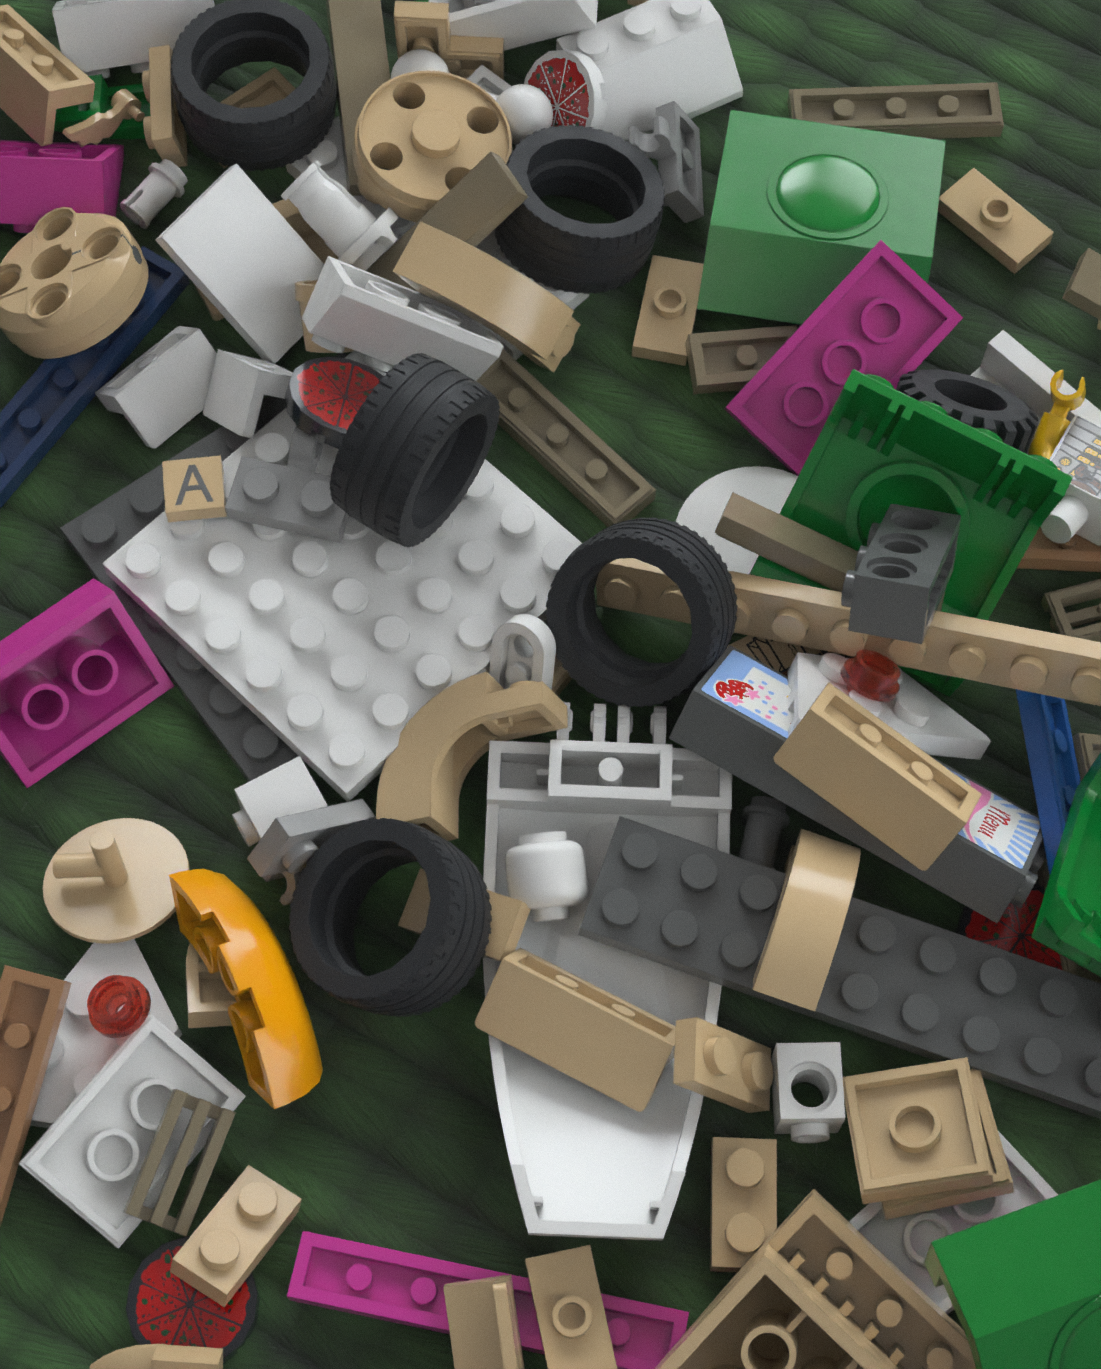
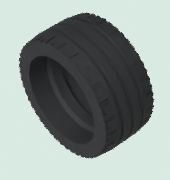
(254, 33)
(593, 168)
(414, 449)
(595, 658)
(336, 885)

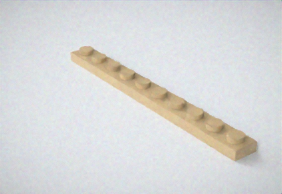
(817, 620)

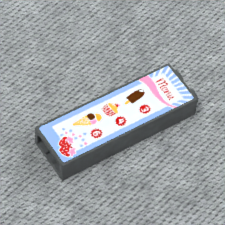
(742, 720)

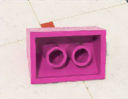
(57, 176)
(72, 680)

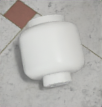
(547, 874)

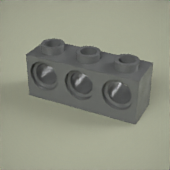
(901, 573)

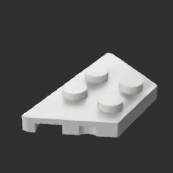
(912, 713)
(78, 1046)

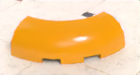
(270, 1009)

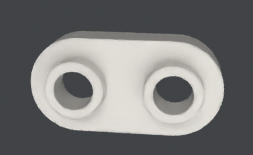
(516, 659)

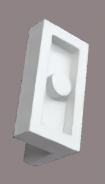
(163, 385)
(239, 388)

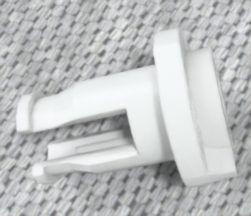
(340, 219)

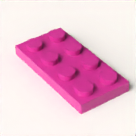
(873, 322)

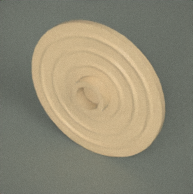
(114, 880)

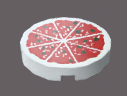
(571, 86)

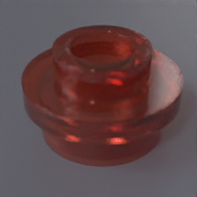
(872, 675)
(109, 996)

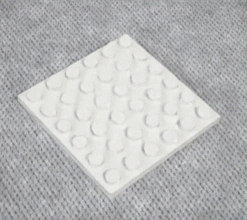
(348, 634)

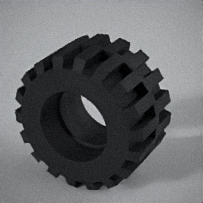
(974, 403)

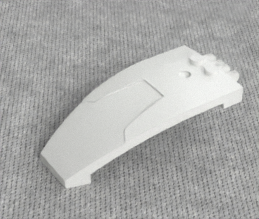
(572, 1151)

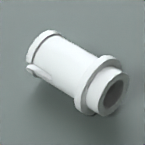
(155, 191)

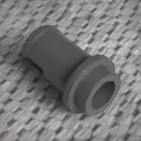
(763, 830)

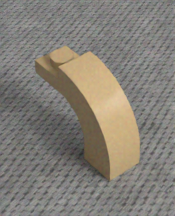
(489, 294)
(446, 739)
(807, 919)

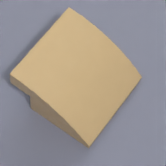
(820, 1302)

